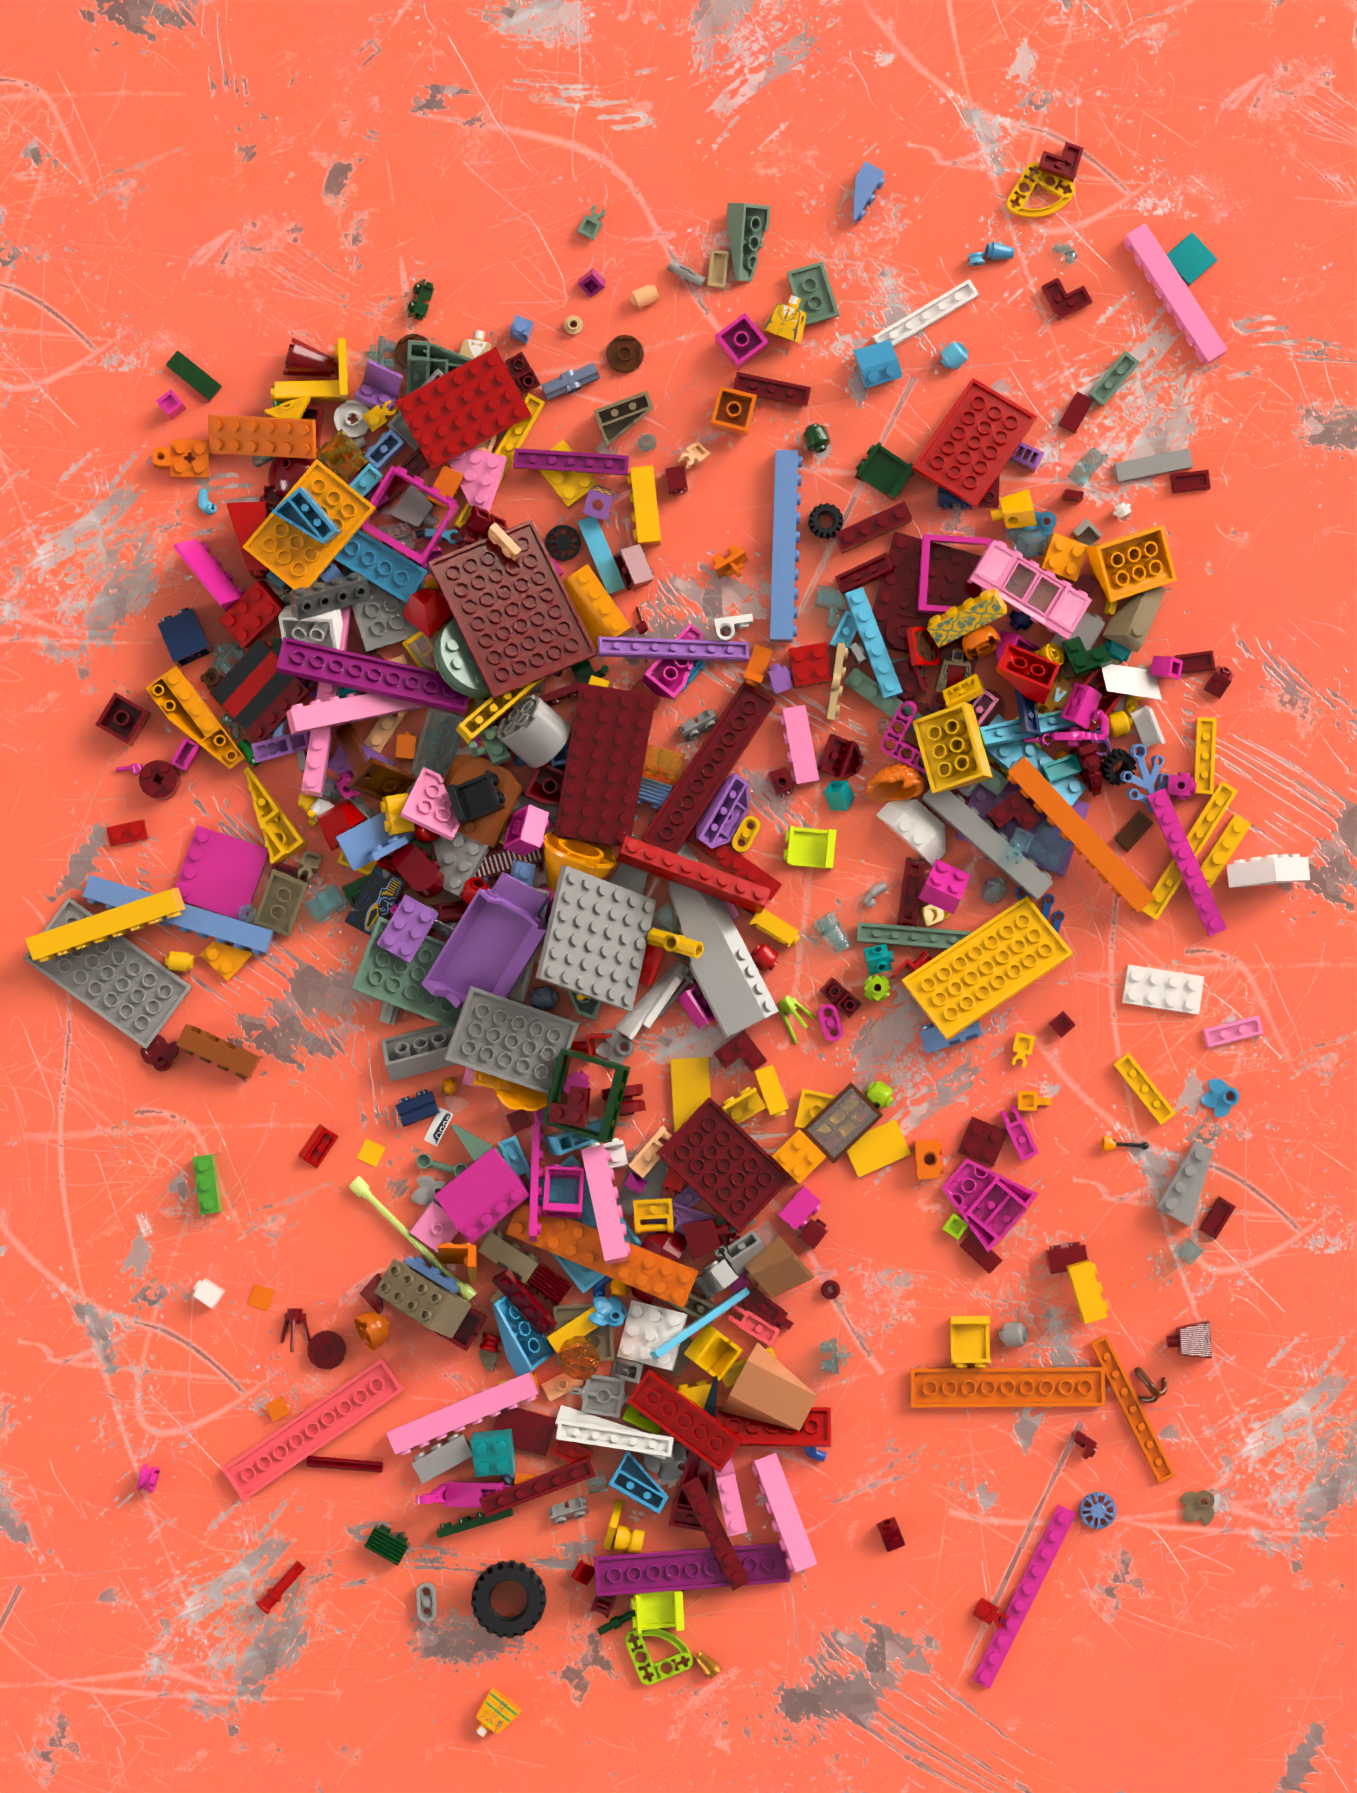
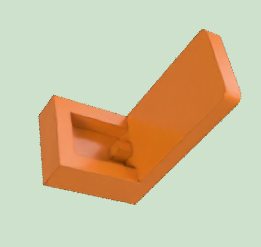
(757, 665)

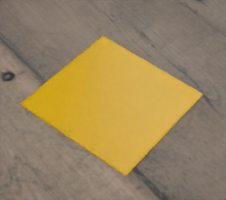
(371, 1152)

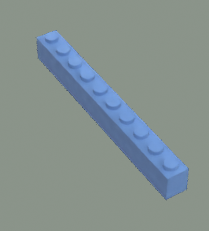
(784, 546)
(192, 918)

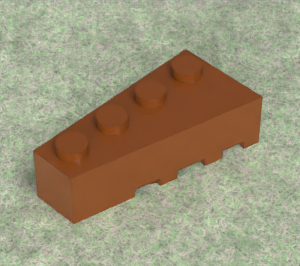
(219, 1051)

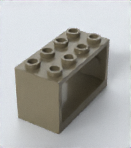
(422, 1299)

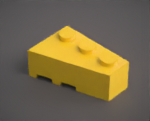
(1087, 1291)

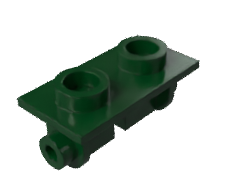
(416, 306)

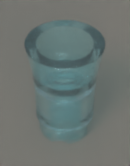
(832, 932)

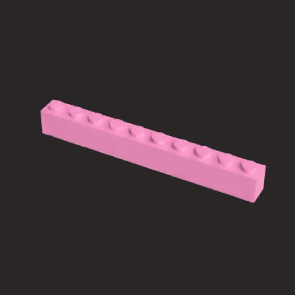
(321, 739)

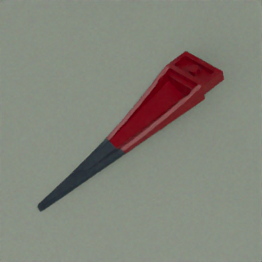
(681, 1511)

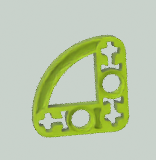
(656, 1667)

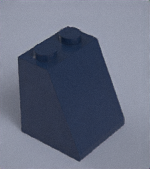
(185, 637)

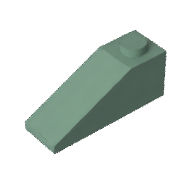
(474, 1145)

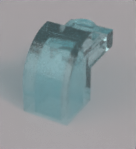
(831, 599)

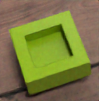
(955, 1226)

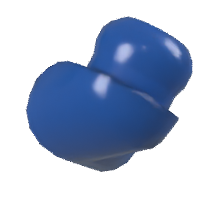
(599, 1287)
(813, 1453)

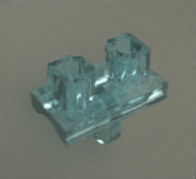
(383, 346)
(221, 662)
(831, 1346)

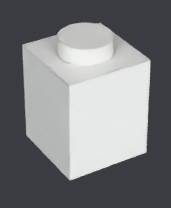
(208, 1292)

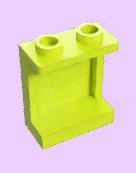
(810, 847)
(658, 1610)

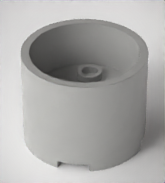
(533, 731)

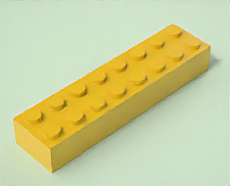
(110, 922)

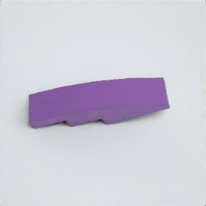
(280, 746)

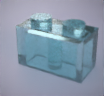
(326, 903)

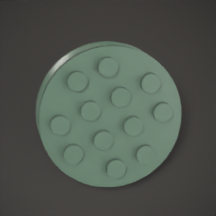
(457, 664)

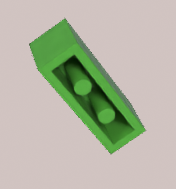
(207, 1184)

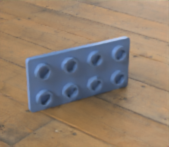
(370, 841)

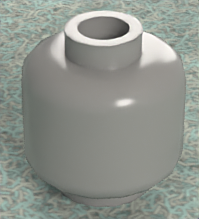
(1013, 1334)

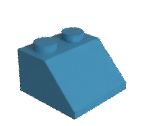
(877, 363)

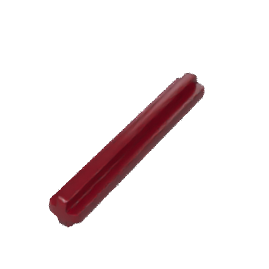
(344, 1464)

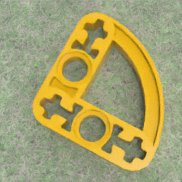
(1039, 180)

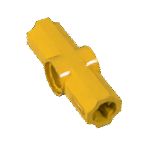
(667, 941)

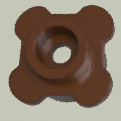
(206, 678)

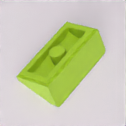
(631, 1415)

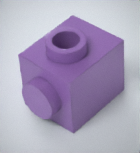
(779, 678)

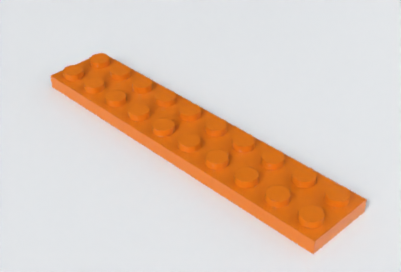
(583, 1246)
(1007, 1387)

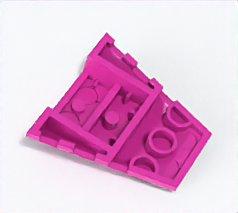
(987, 1201)

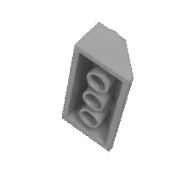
(417, 1051)

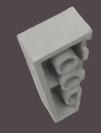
(1185, 1186)

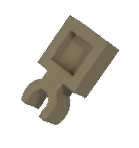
(309, 864)

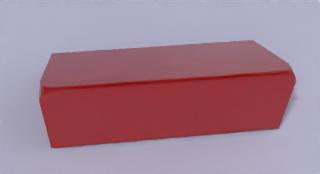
(318, 1146)

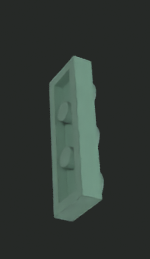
(1114, 378)

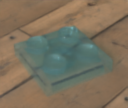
(1049, 847)

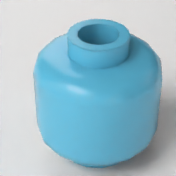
(954, 355)

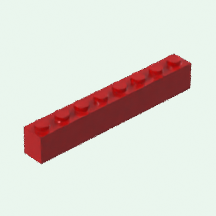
(693, 874)

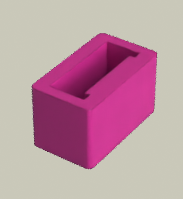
(186, 754)

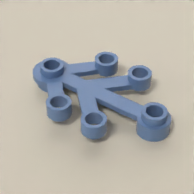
(1148, 780)

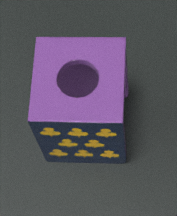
(603, 494)

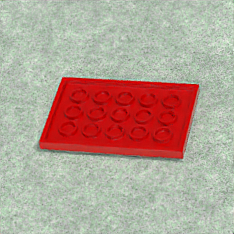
(463, 408)
(974, 442)

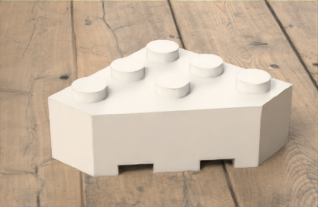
(1268, 870)

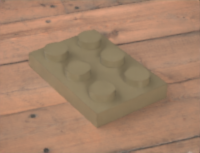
(281, 902)

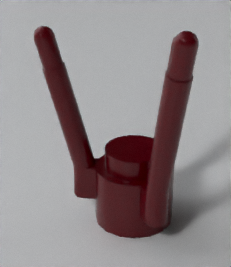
(294, 1317)

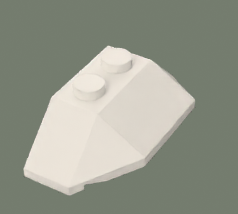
(916, 827)

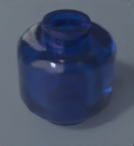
(1020, 620)

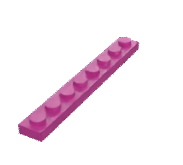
(1186, 862)

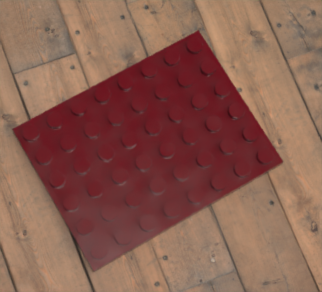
(512, 611)

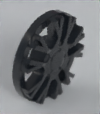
(563, 542)

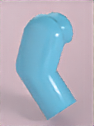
(204, 504)

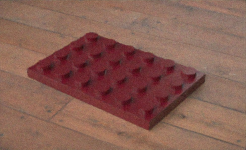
(724, 1165)

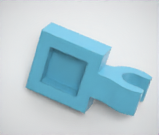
(429, 533)

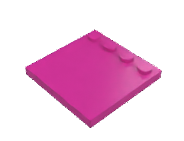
(221, 872)

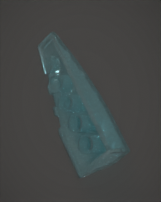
(437, 742)

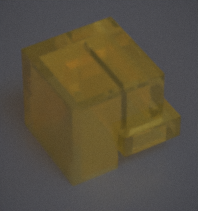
(342, 456)

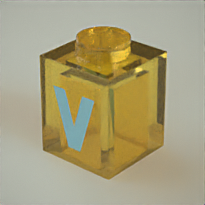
(1059, 693)

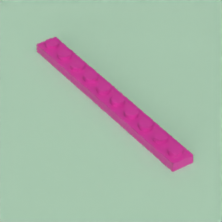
(1024, 1596)

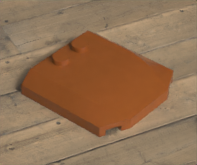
(491, 827)

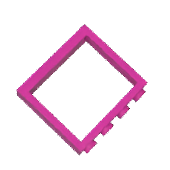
(431, 491)
(924, 567)

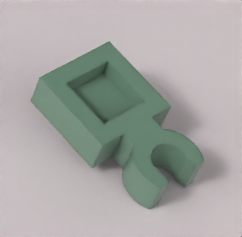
(591, 225)

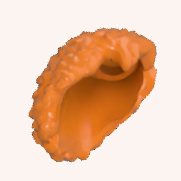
(896, 783)

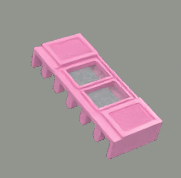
(1030, 589)

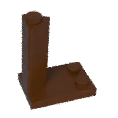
(371, 775)

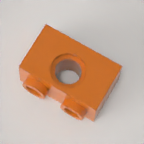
(923, 1170)

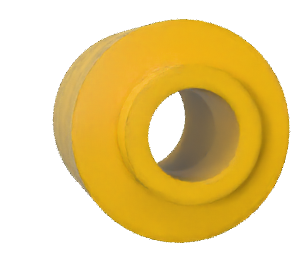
(179, 961)

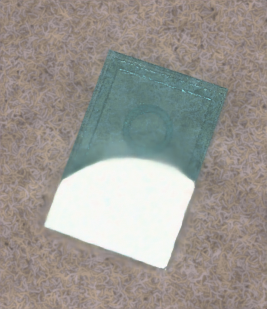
(655, 1180)

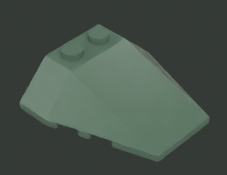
(425, 358)

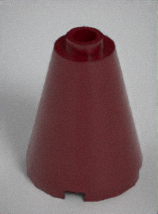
(308, 361)

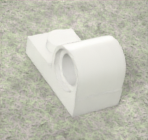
(741, 621)

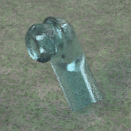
(227, 720)

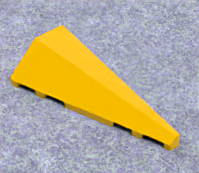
(280, 833)

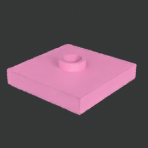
(434, 1227)

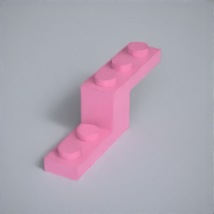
(730, 1499)

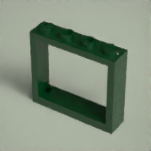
(614, 1100)

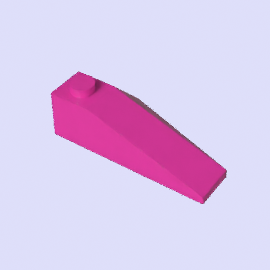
(670, 676)

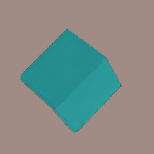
(839, 795)

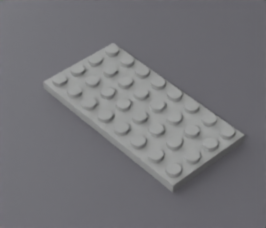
(115, 980)

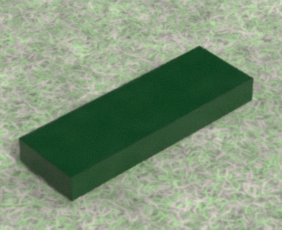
(193, 375)

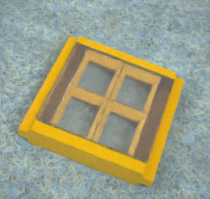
(422, 649)

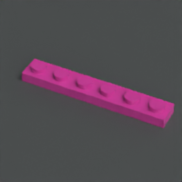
(535, 1189)

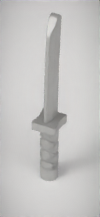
(689, 979)

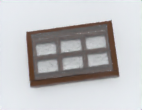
(842, 1122)

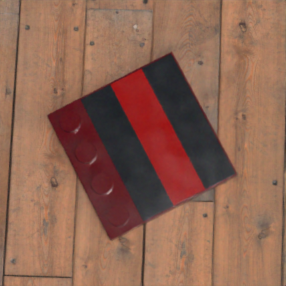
(257, 693)

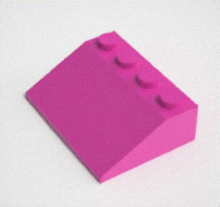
(209, 572)
(482, 1194)

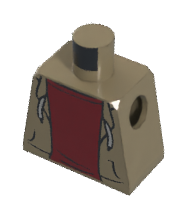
(953, 670)

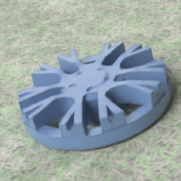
(1098, 1510)

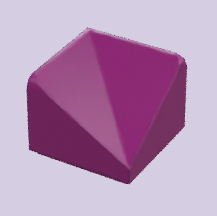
(591, 282)
(635, 1183)

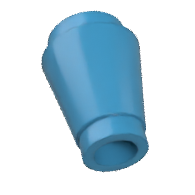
(998, 251)

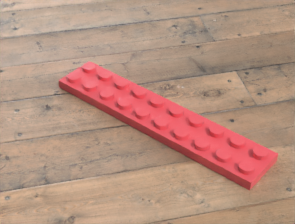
(312, 1429)

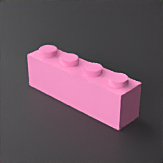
(800, 745)

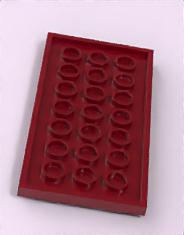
(604, 764)

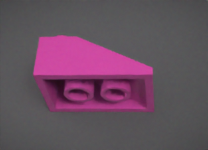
(696, 1006)

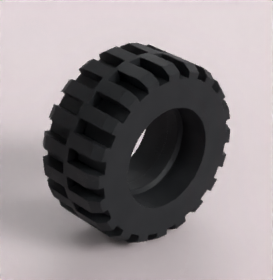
(490, 1618)

